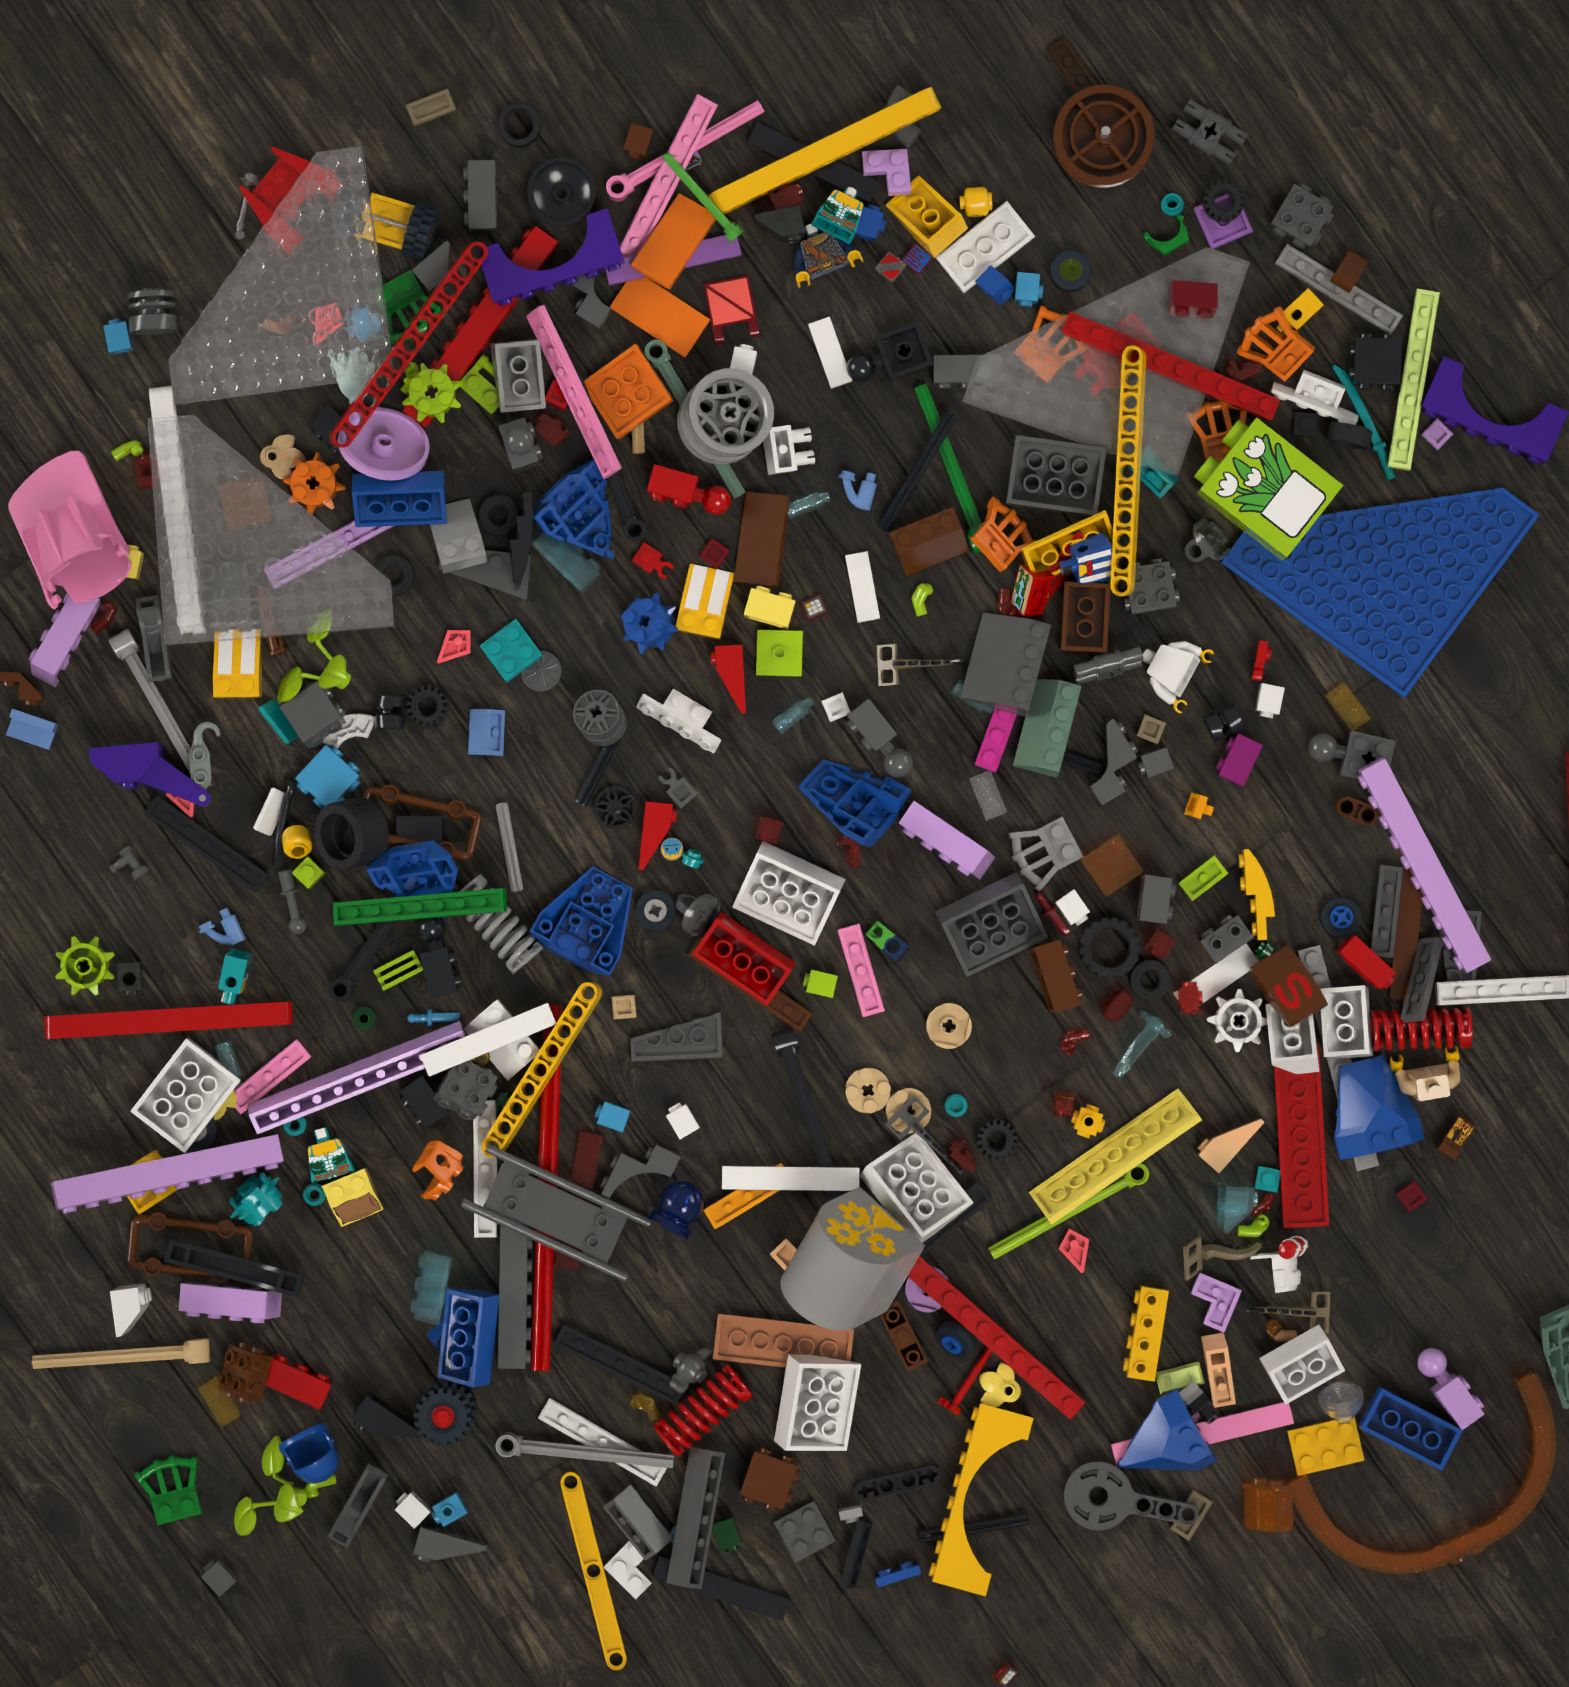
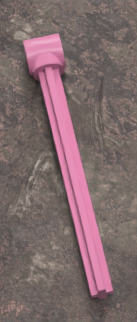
(708, 137)

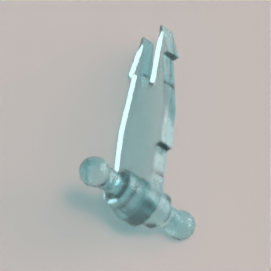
(1150, 1032)

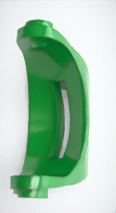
(1168, 246)

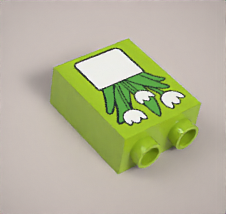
(1266, 487)

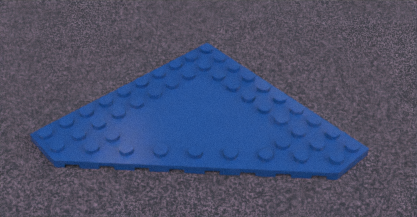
(1390, 577)

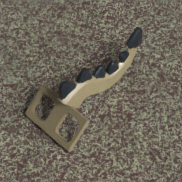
(901, 664)
(1216, 1250)
(1306, 1311)

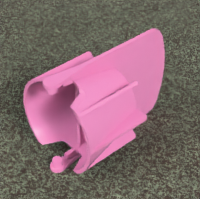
(69, 530)

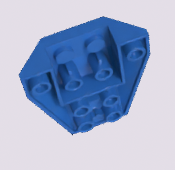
(587, 922)

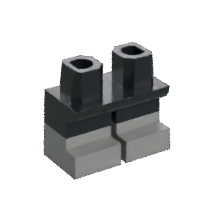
(1198, 1403)

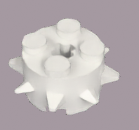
(1251, 1020)

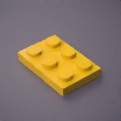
(1325, 1446)

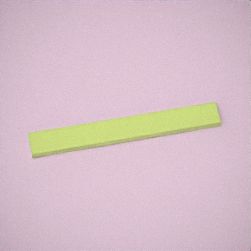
(1413, 379)

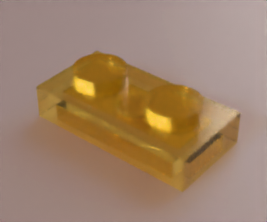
(1347, 707)
(219, 1404)

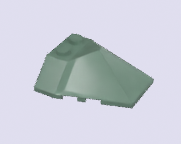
(1555, 1344)

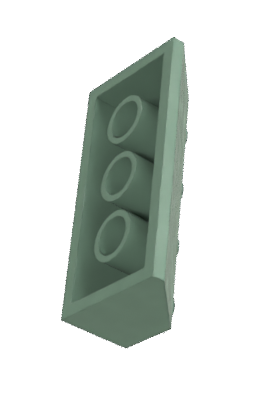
(1047, 727)

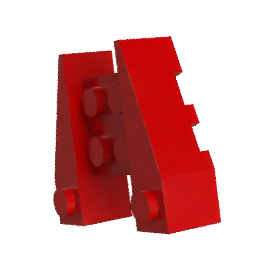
(274, 185)

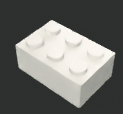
(1302, 1364)

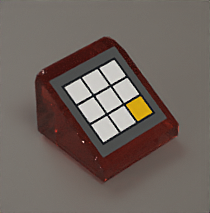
(814, 608)
(1005, 1674)

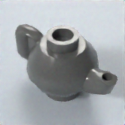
(690, 1369)

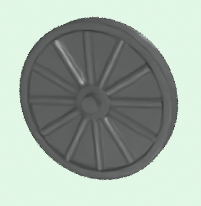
(543, 673)

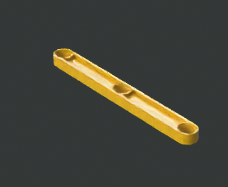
(596, 1586)

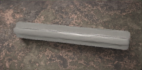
(509, 847)

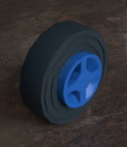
(1333, 910)
(955, 1339)

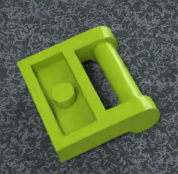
(479, 388)

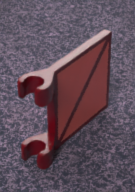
(730, 304)

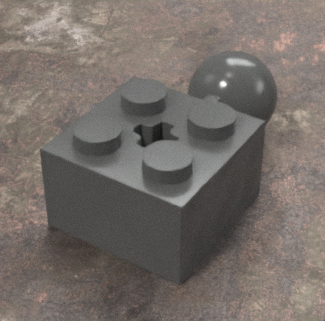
(520, 445)
(877, 736)
(1325, 748)

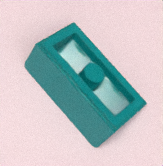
(1156, 480)
(278, 720)

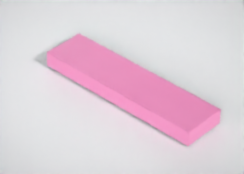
(861, 970)
(271, 1075)

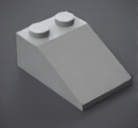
(518, 375)
(459, 540)

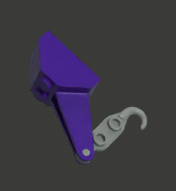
(146, 765)

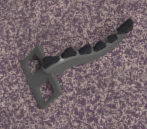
(914, 1125)

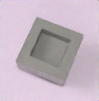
(850, 1514)

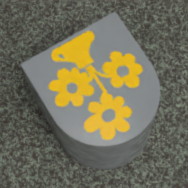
(849, 1263)

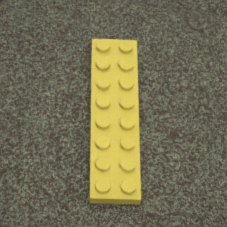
(1115, 1156)

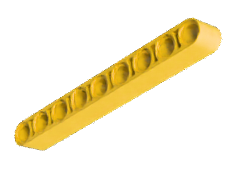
(551, 1064)

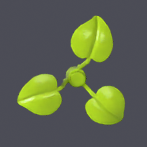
(333, 675)
(288, 1500)

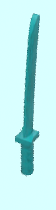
(1378, 446)

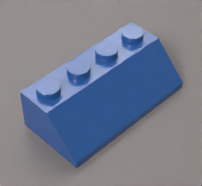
(399, 502)
(468, 1336)

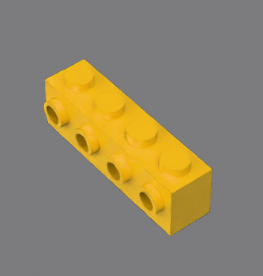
(1147, 1333)

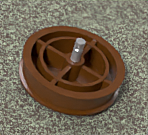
(1103, 136)

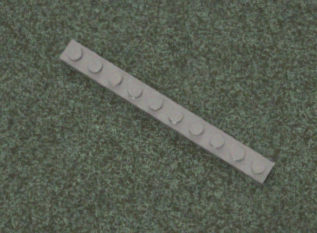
(1314, 963)

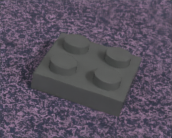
(804, 1531)

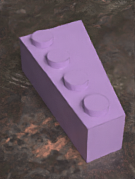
(61, 638)
(947, 840)
(229, 1301)

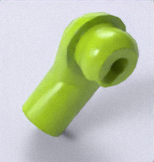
(410, 371)
(130, 447)
(919, 597)
(1255, 1229)
(312, 1489)

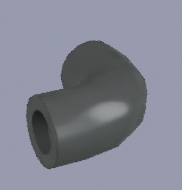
(910, 133)

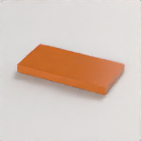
(673, 241)
(660, 314)

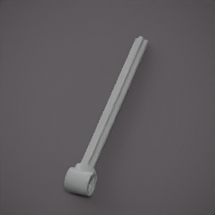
(126, 648)
(582, 1452)

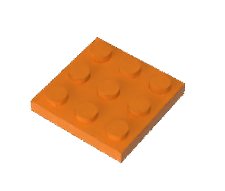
(627, 391)

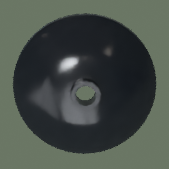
(560, 175)

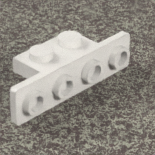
(1317, 394)
(682, 716)

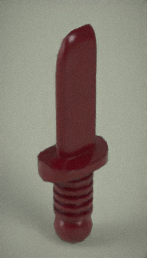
(1052, 914)

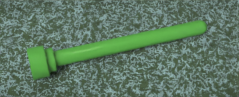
(731, 229)

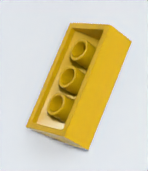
(1042, 553)

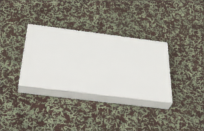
(985, 245)

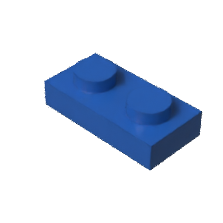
(888, 1576)

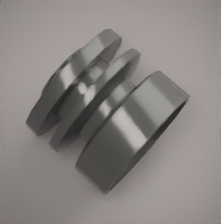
(152, 312)
(605, 728)

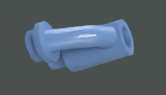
(866, 490)
(231, 926)

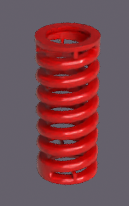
(1463, 1020)
(674, 1439)

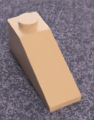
(1223, 1147)
(1218, 1369)

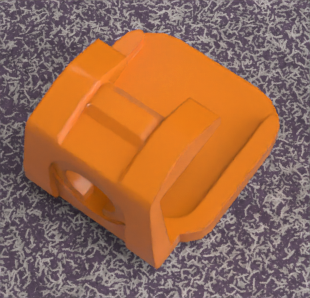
(442, 1172)

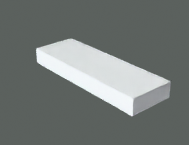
(829, 352)
(862, 587)

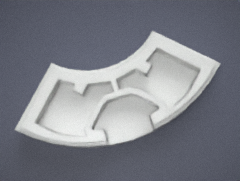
(357, 726)

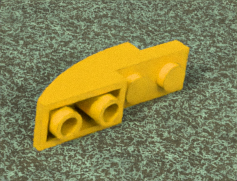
(1256, 884)

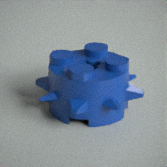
(649, 612)

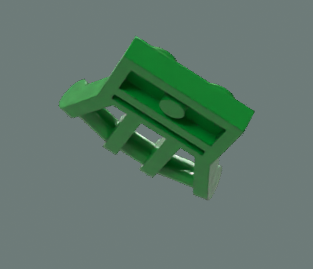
(400, 294)
(177, 1503)

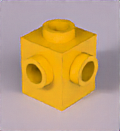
(1080, 1116)

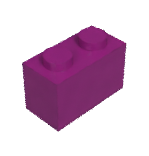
(1239, 759)

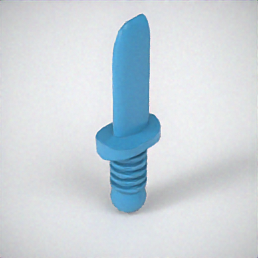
(433, 1017)

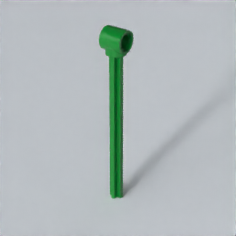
(951, 465)

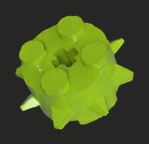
(444, 398)
(97, 960)

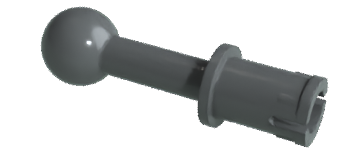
(297, 924)

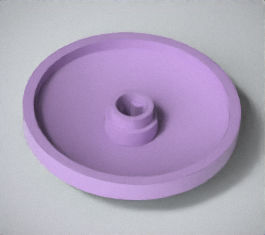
(387, 445)

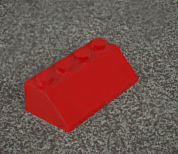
(744, 958)

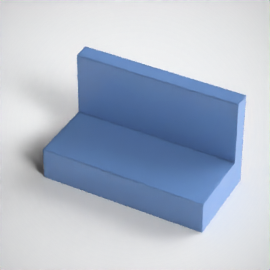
(31, 729)
(486, 732)

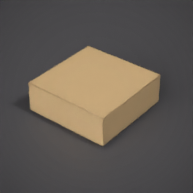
(624, 1007)

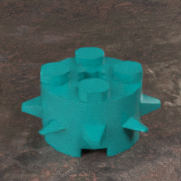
(256, 1199)

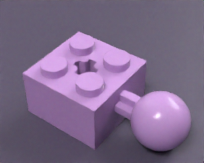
(1450, 1389)

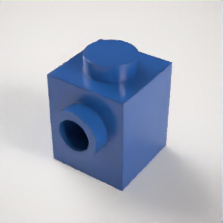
(870, 223)
(995, 285)

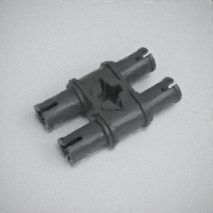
(1212, 144)
(1108, 665)

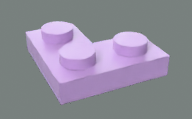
(893, 165)
(1222, 1299)

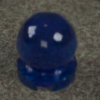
(679, 1206)

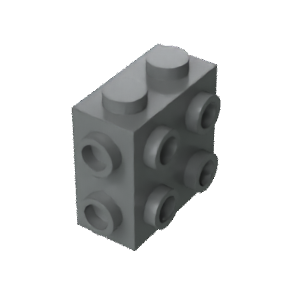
(1302, 216)
(1152, 588)
(314, 714)
(466, 1089)

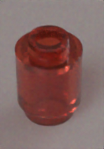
(1117, 1006)

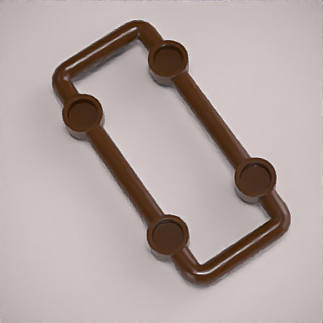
(455, 809)
(159, 1221)

